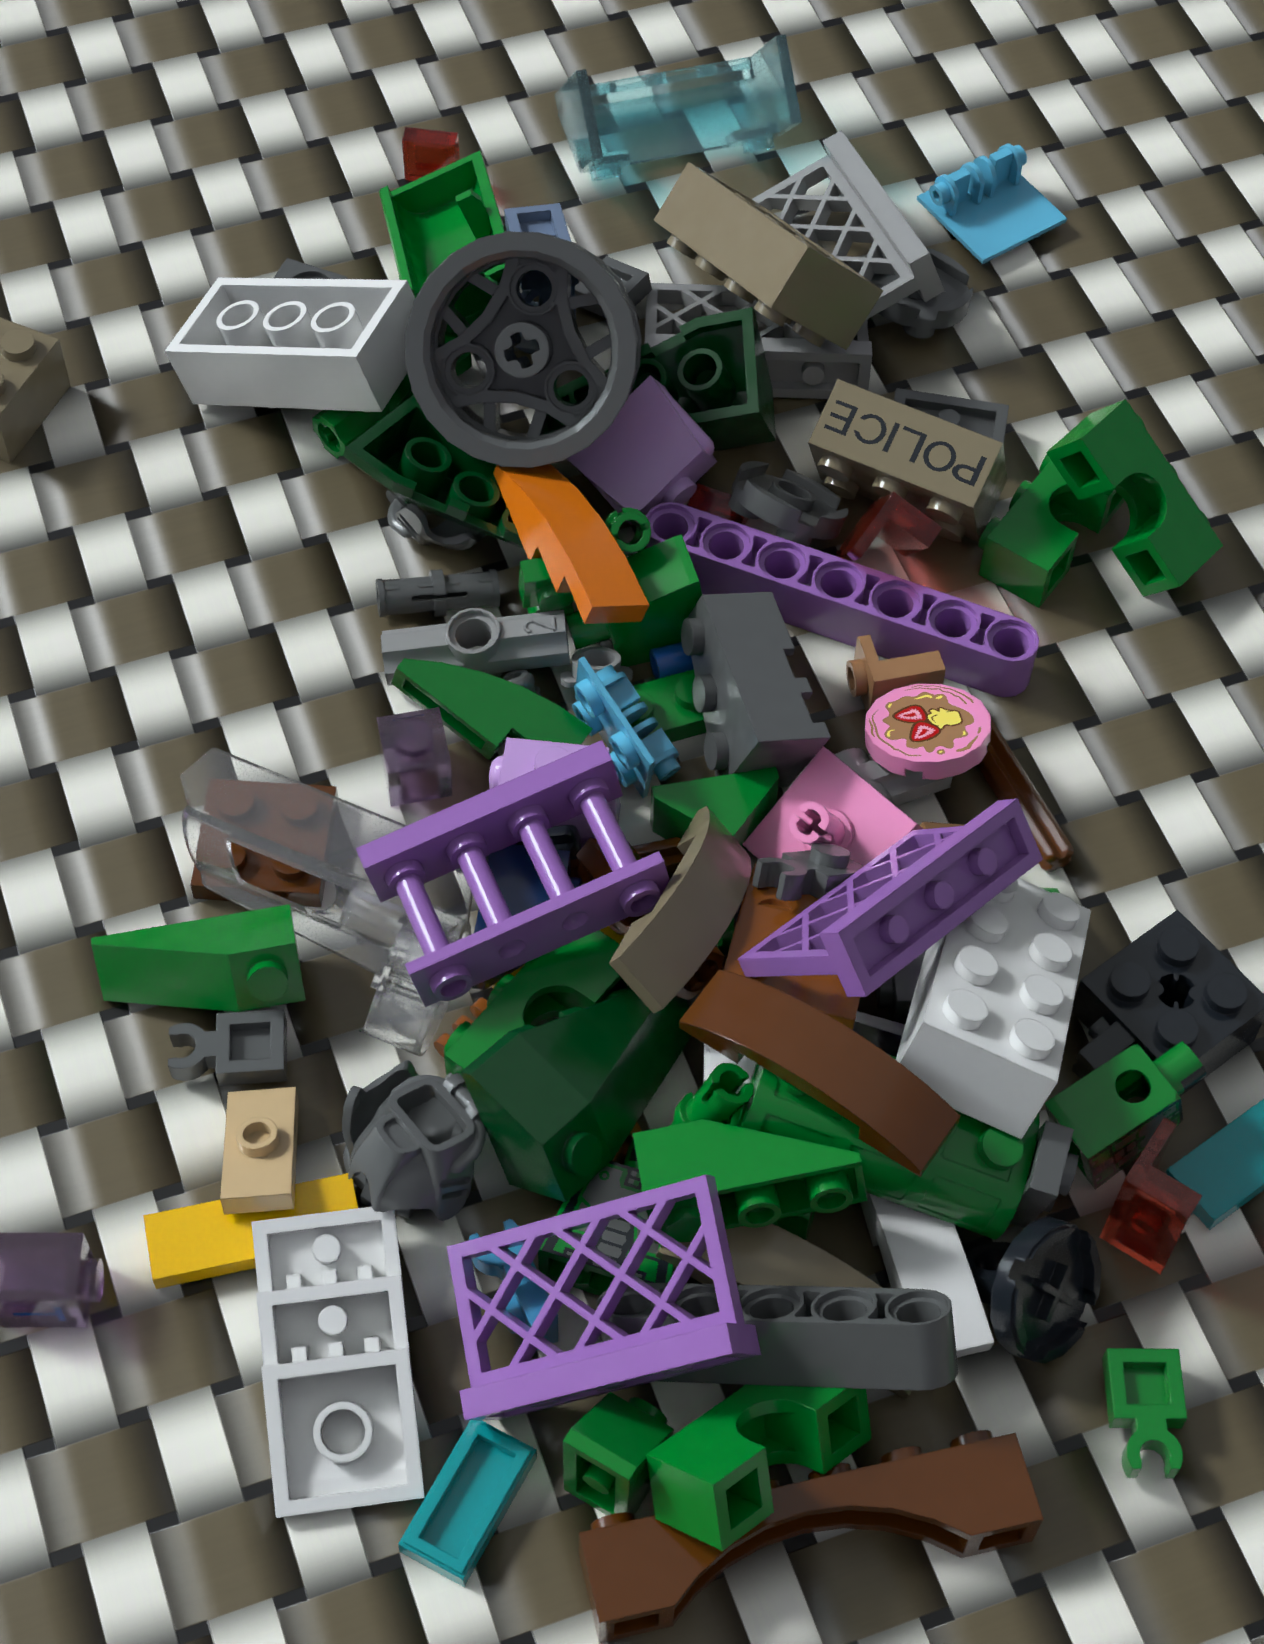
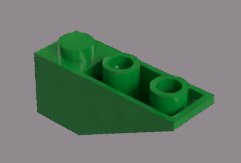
(754, 1171)

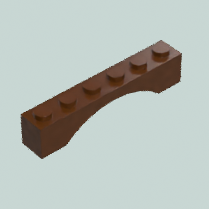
(955, 1498)

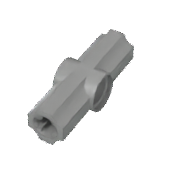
(507, 642)

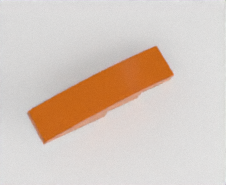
(573, 542)

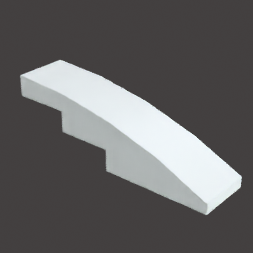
(929, 1256)

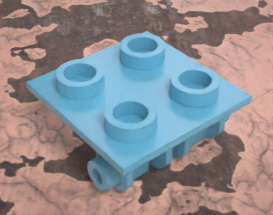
(991, 204)
(600, 705)

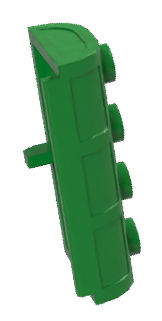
(437, 218)
(969, 1182)

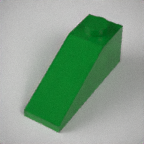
(205, 963)

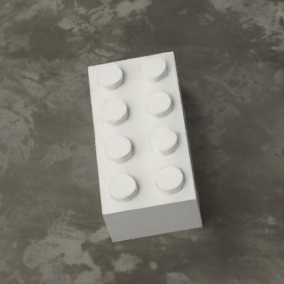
(295, 343)
(998, 1006)

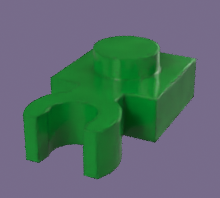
(538, 590)
(1148, 1397)

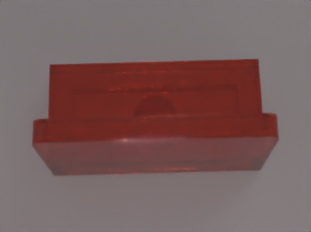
(894, 523)
(1151, 1207)

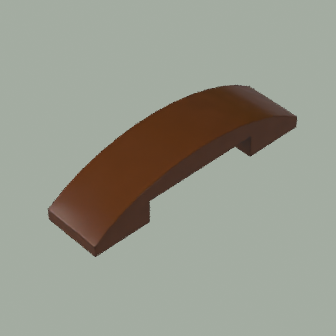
(825, 1061)

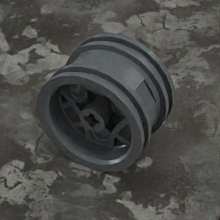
(498, 330)

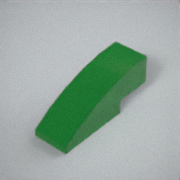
(485, 707)

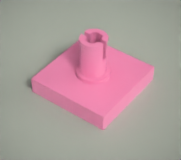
(830, 807)

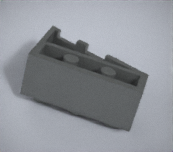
(747, 687)

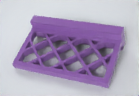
(900, 902)
(611, 1364)

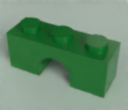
(1166, 529)
(1028, 546)
(542, 988)
(716, 1472)

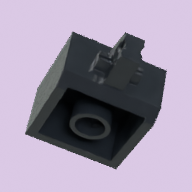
(1164, 992)

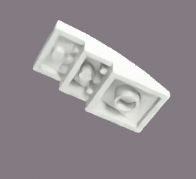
(336, 1362)

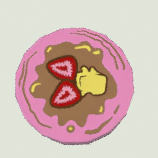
(927, 730)

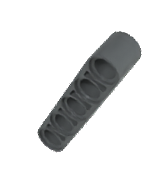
(822, 1335)

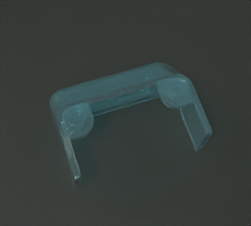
(679, 111)

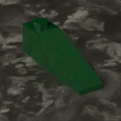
(713, 373)
(428, 471)
(573, 1088)

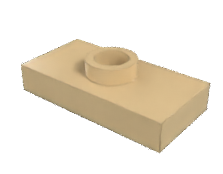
(260, 1151)

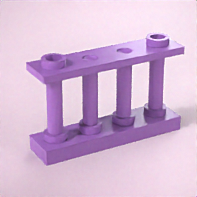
(490, 822)

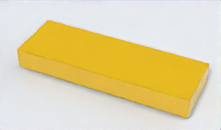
(207, 1243)

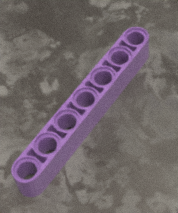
(852, 600)

